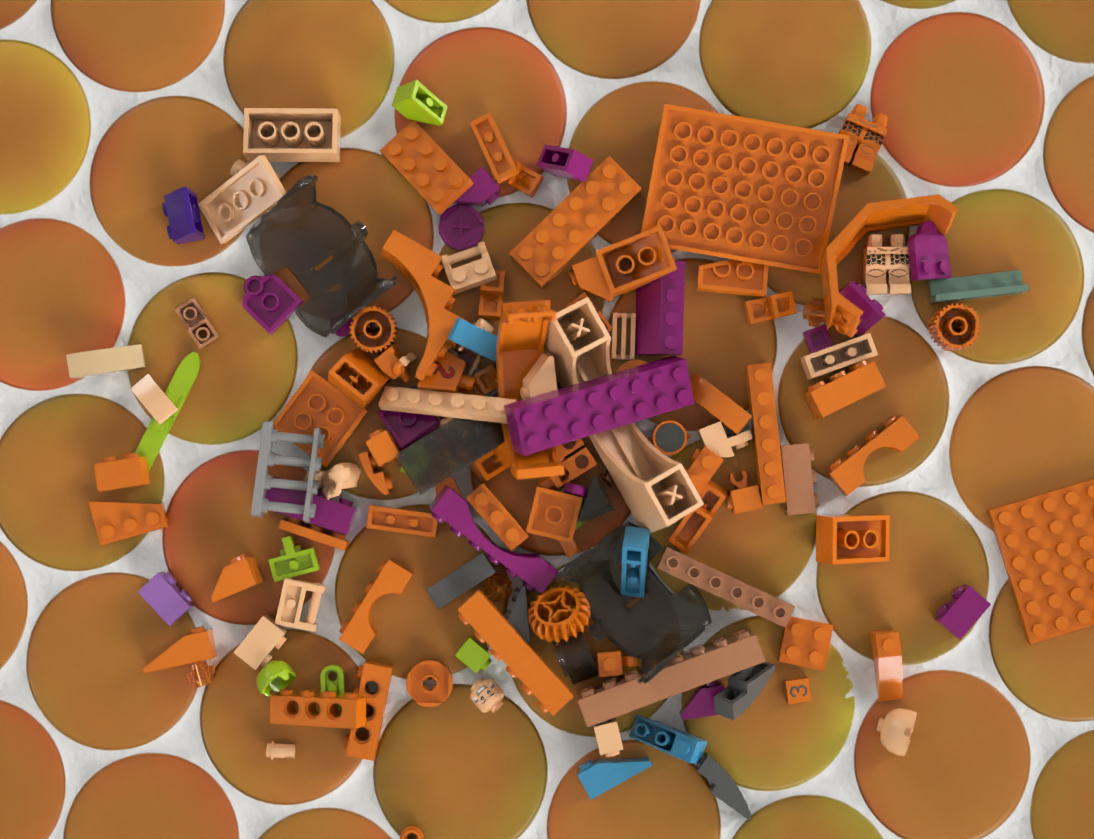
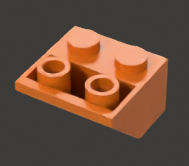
(358, 377)

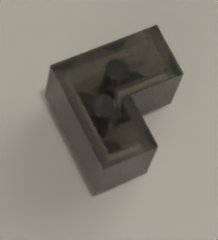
(576, 657)

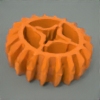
(562, 620)

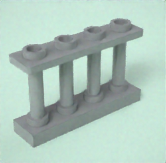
(265, 481)

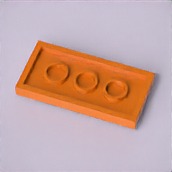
(426, 167)

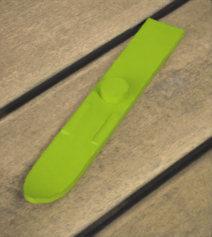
(177, 393)

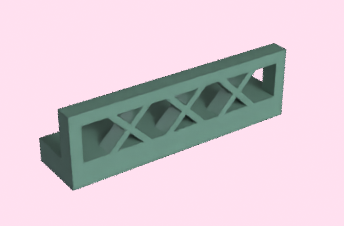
(976, 287)

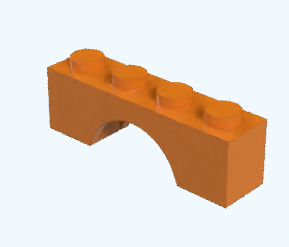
(849, 472)
(360, 630)

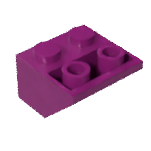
(871, 308)

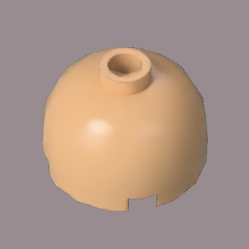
(897, 730)

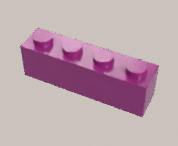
(329, 513)

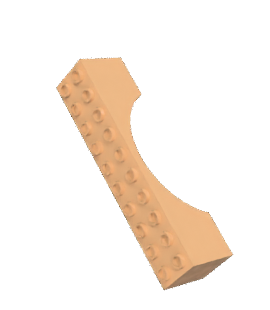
(648, 480)

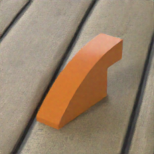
(491, 463)

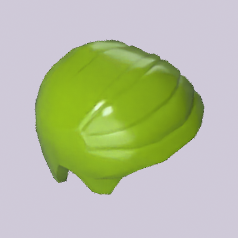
(274, 676)

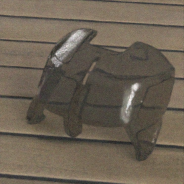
(301, 236)
(655, 624)

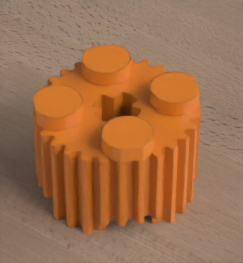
(363, 322)
(942, 331)

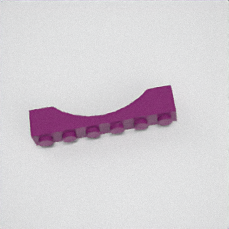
(531, 567)

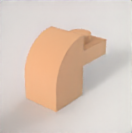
(716, 440)

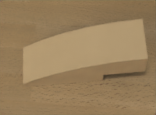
(105, 361)

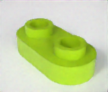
(328, 684)

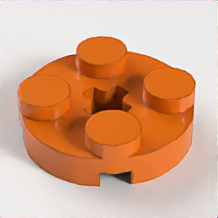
(420, 692)

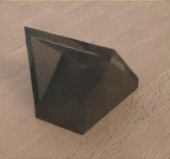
(596, 501)

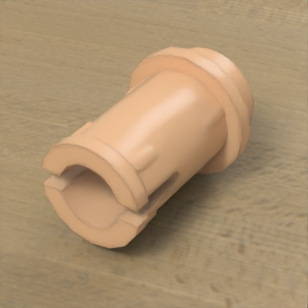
(278, 750)

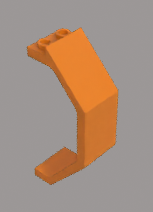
(873, 218)
(517, 349)

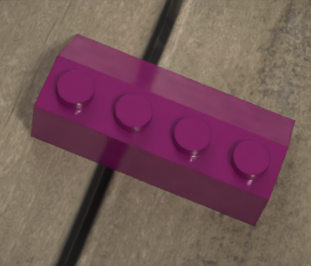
(661, 315)

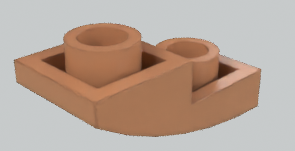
(197, 322)

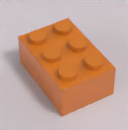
(844, 388)

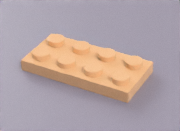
(242, 199)

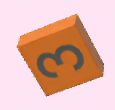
(798, 690)

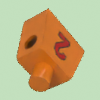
(448, 376)

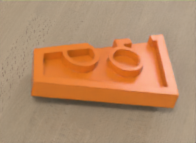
(733, 278)
(125, 520)

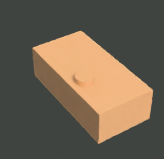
(292, 134)

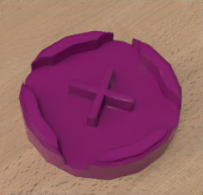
(461, 227)

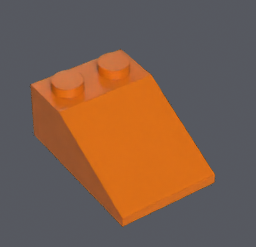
(636, 261)
(852, 538)

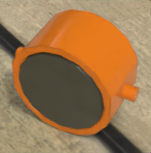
(669, 437)

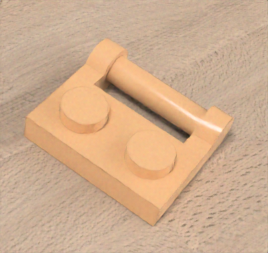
(470, 274)
(292, 601)

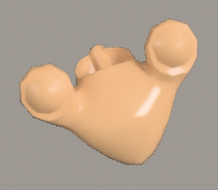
(337, 478)

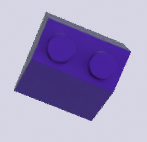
(184, 216)

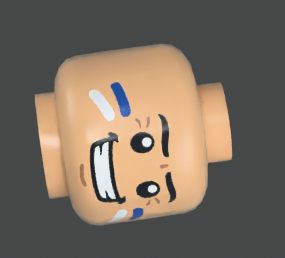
(487, 695)

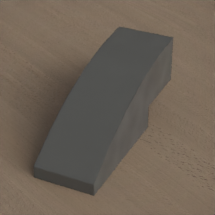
(461, 580)
(742, 690)
(723, 785)

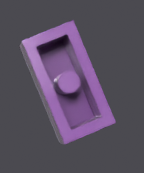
(167, 597)

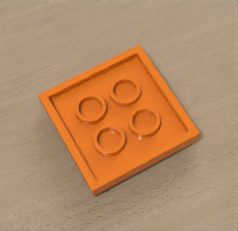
(324, 407)

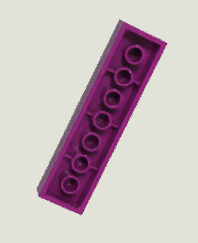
(598, 405)

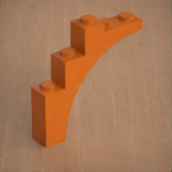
(422, 270)

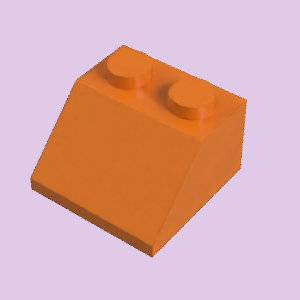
(237, 576)

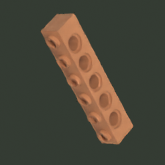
(725, 586)

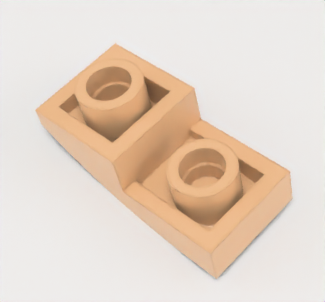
(154, 399)

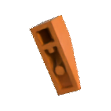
(191, 648)
(887, 664)

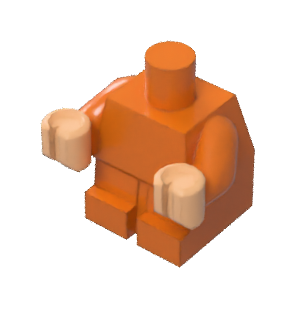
(395, 364)

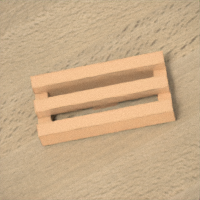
(624, 316)

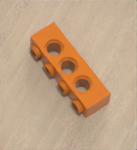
(381, 674)
(284, 712)

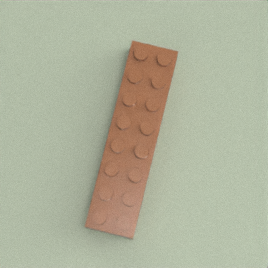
(681, 674)

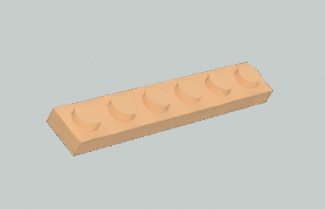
(444, 404)

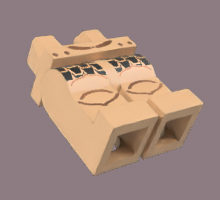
(886, 267)

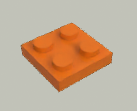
(554, 514)
(805, 643)

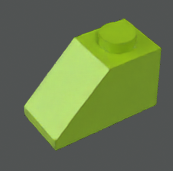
(419, 104)

